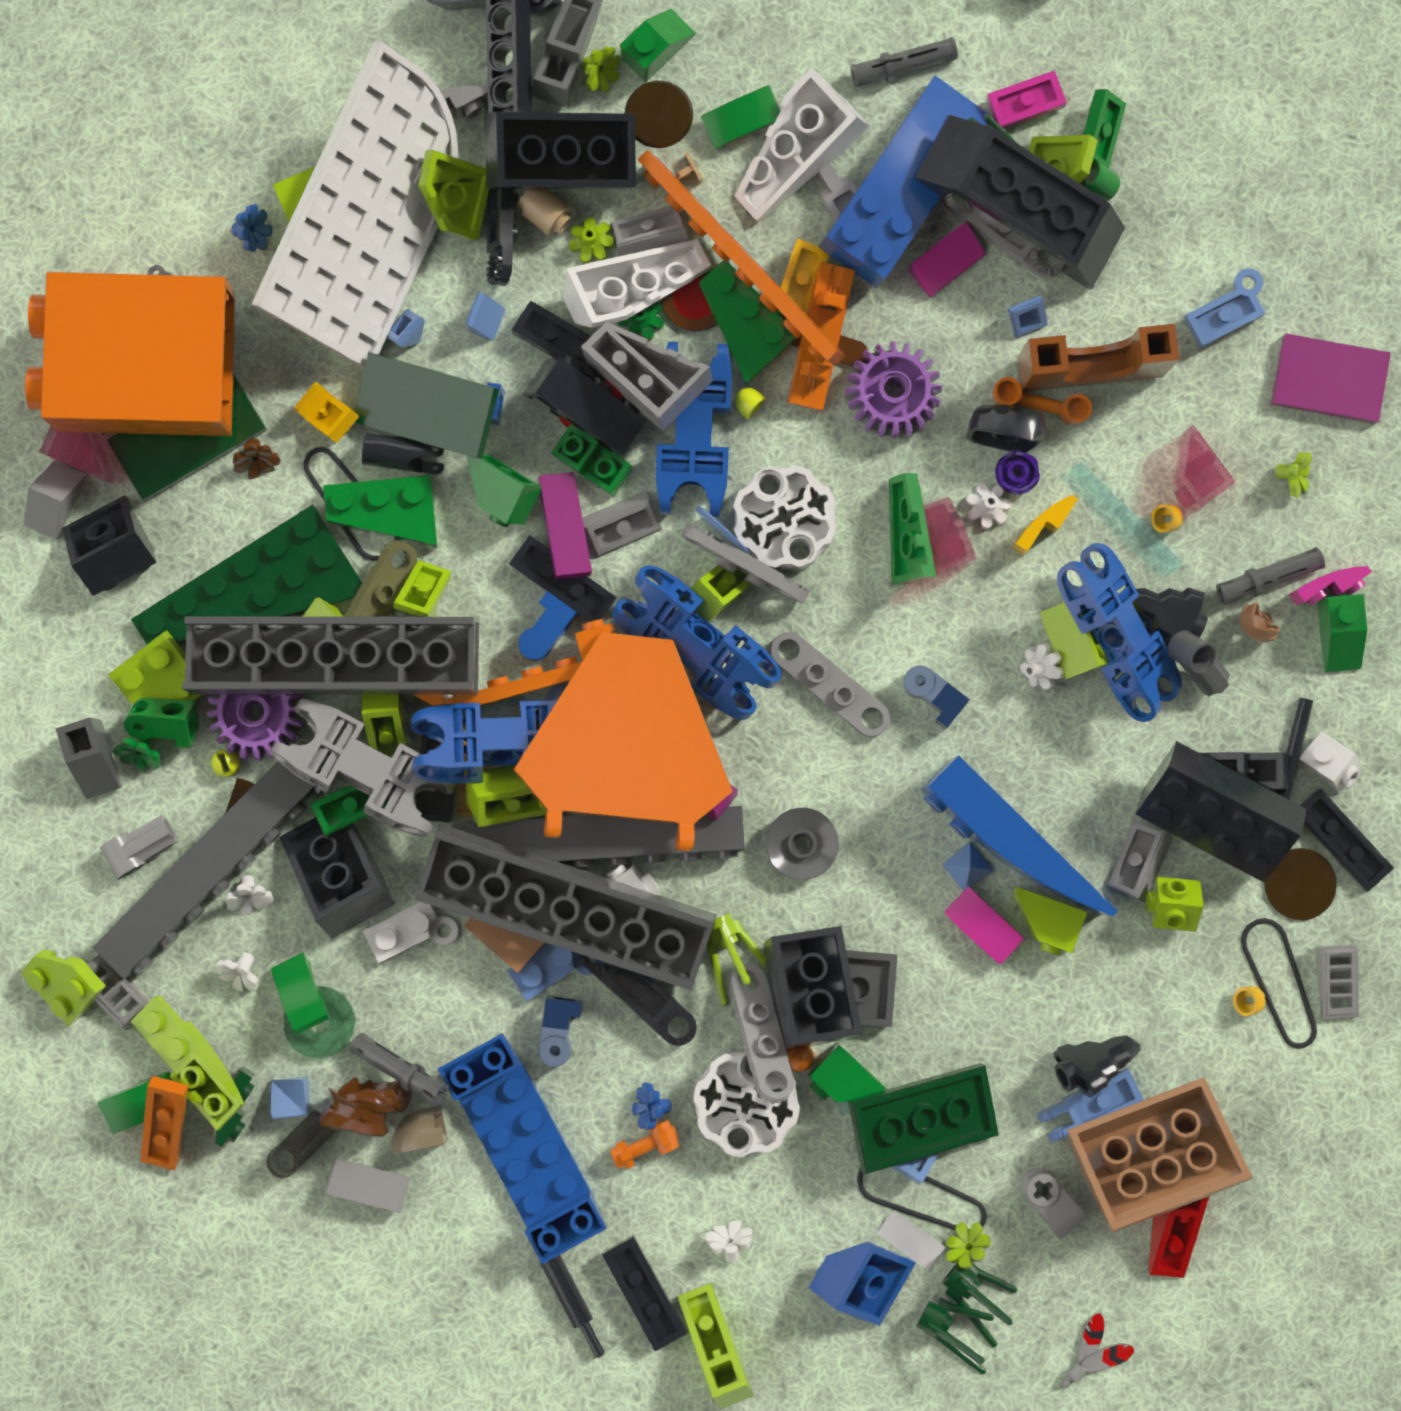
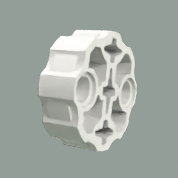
(813, 536)
(718, 1126)

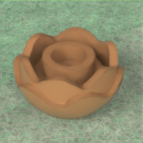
(1258, 624)

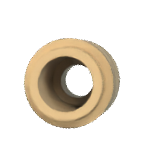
(545, 210)

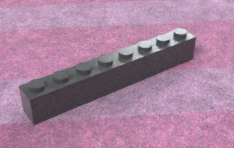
(616, 838)
(205, 870)

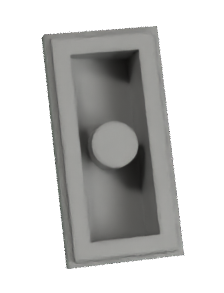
(649, 231)
(621, 523)
(1139, 861)

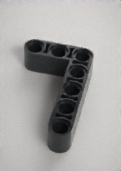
(499, 44)

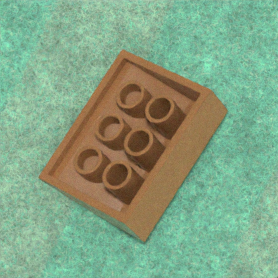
(1158, 1155)

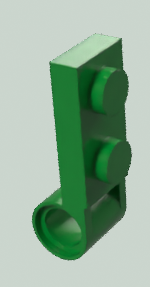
(1104, 125)

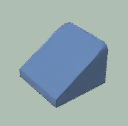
(485, 317)

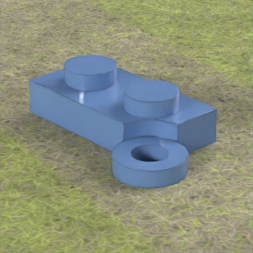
(1227, 312)
(546, 968)

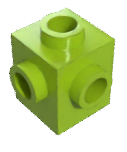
(1175, 904)

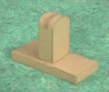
(689, 170)

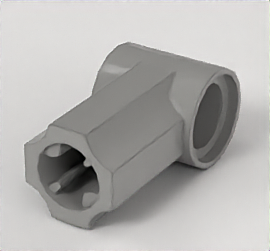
(135, 848)

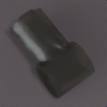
(301, 1143)

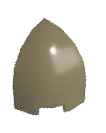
(420, 1131)

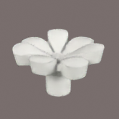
(985, 511)
(1042, 667)
(248, 896)
(238, 972)
(729, 1240)

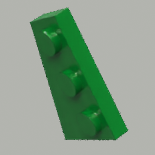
(749, 328)
(385, 506)
(908, 532)

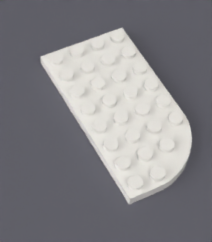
(362, 212)

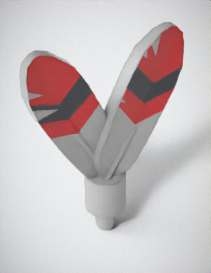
(1090, 1358)

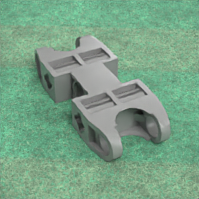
(359, 767)

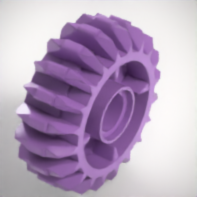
(899, 369)
(259, 735)

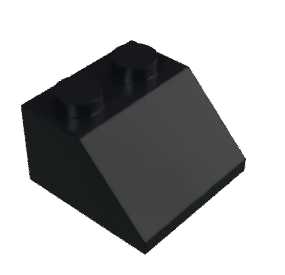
(108, 546)

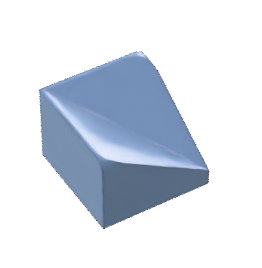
(290, 1097)

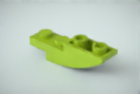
(191, 1060)

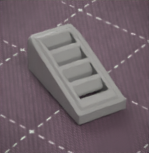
(1351, 966)
(123, 983)

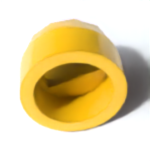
(1162, 510)
(1249, 1009)

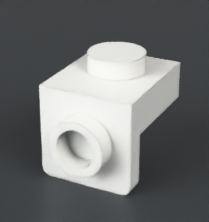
(1332, 762)
(633, 877)

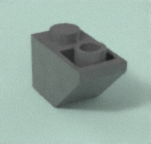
(89, 756)

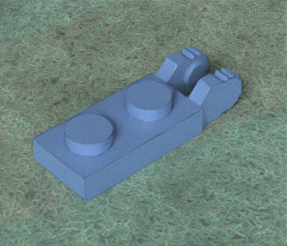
(1117, 1095)

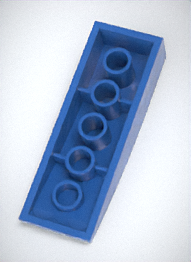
(889, 200)
(1000, 830)

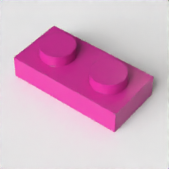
(1026, 100)

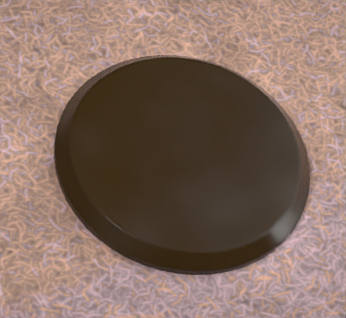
(661, 113)
(1301, 885)

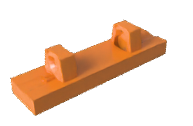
(809, 376)

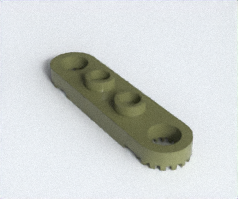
(383, 582)

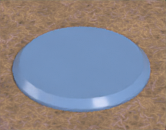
(719, 529)

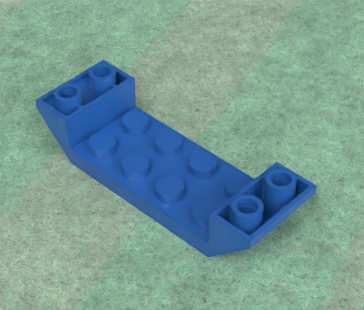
(525, 1147)

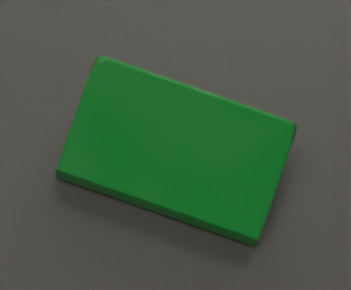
(340, 809)

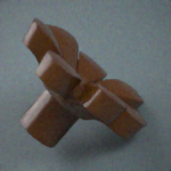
(255, 459)

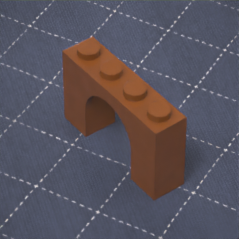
(1050, 364)

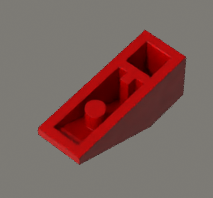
(1175, 1238)

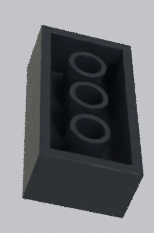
(560, 150)
(1221, 812)

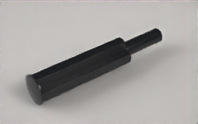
(572, 1301)

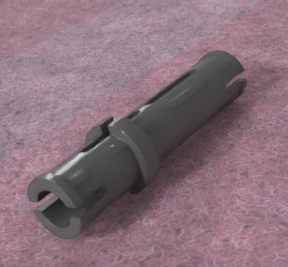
(902, 62)
(1256, 581)
(409, 1075)

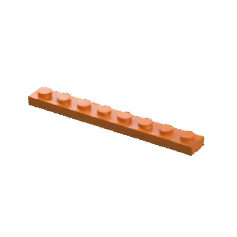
(749, 270)

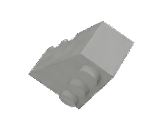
(648, 376)

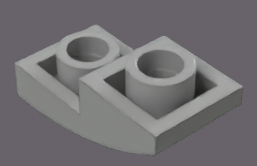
(466, 100)
(367, 1185)

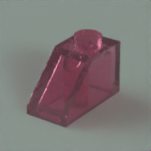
(79, 451)
(1198, 472)
(947, 537)

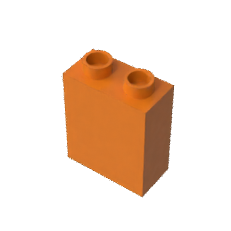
(134, 354)

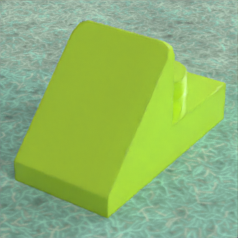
(422, 590)

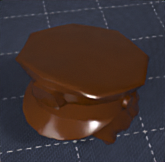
(364, 1106)

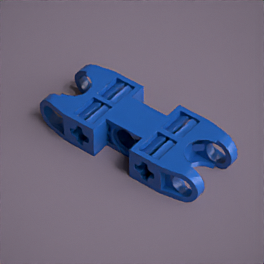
(692, 457)
(1113, 613)
(698, 642)
(488, 739)

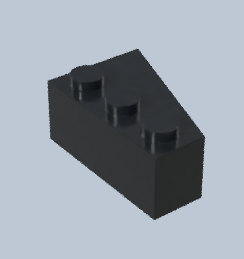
(586, 403)

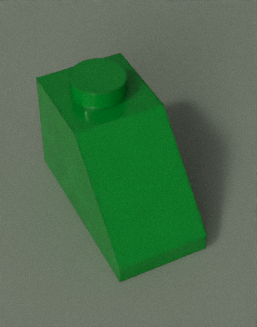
(655, 43)
(502, 490)
(1342, 631)
(842, 1077)

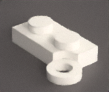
(408, 930)

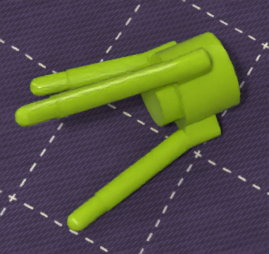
(724, 935)

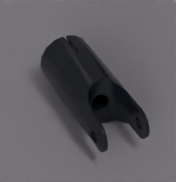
(400, 454)

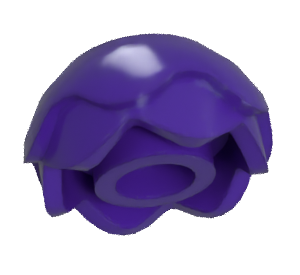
(1028, 470)

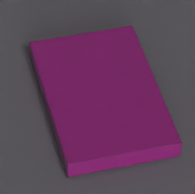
(1330, 378)

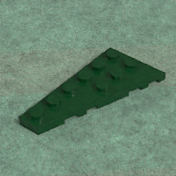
(265, 579)

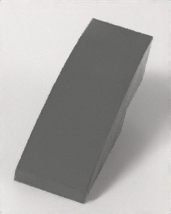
(565, 50)

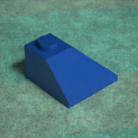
(862, 1280)

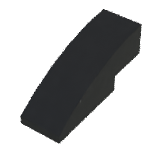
(1266, 769)

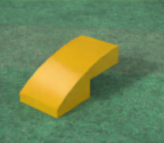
(1050, 519)

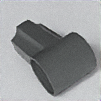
(1199, 662)

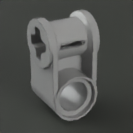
(1055, 1205)

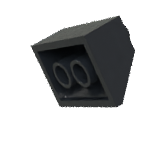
(812, 987)

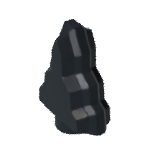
(1171, 611)
(1093, 1064)

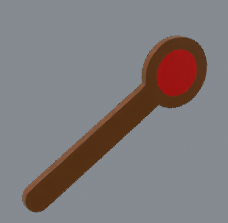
(690, 303)

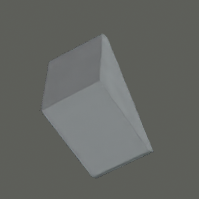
(52, 499)

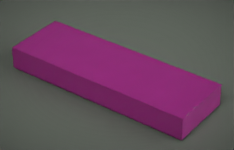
(564, 526)

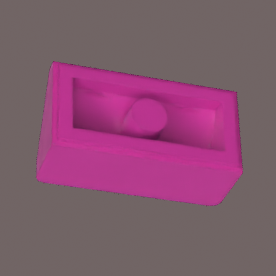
(947, 260)

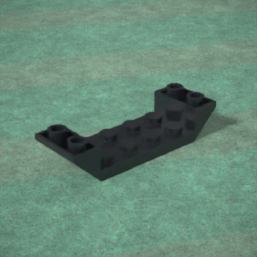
(1023, 195)

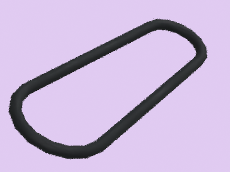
(320, 491)
(1297, 977)
(920, 1215)

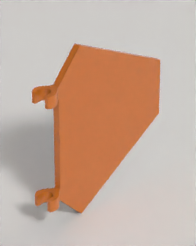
(626, 742)

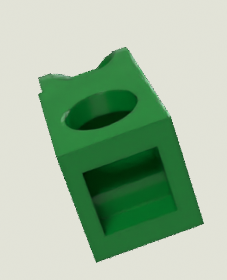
(163, 720)

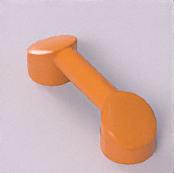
(1073, 411)

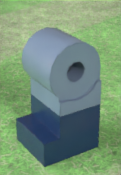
(927, 685)
(554, 1042)

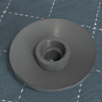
(821, 838)

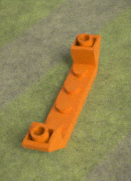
(533, 678)

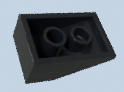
(336, 876)

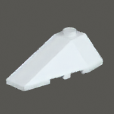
(806, 136)
(629, 283)

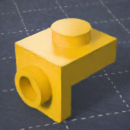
(326, 412)

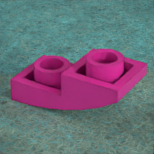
(1340, 581)
(984, 925)

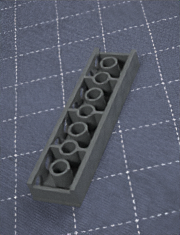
(331, 655)
(565, 906)

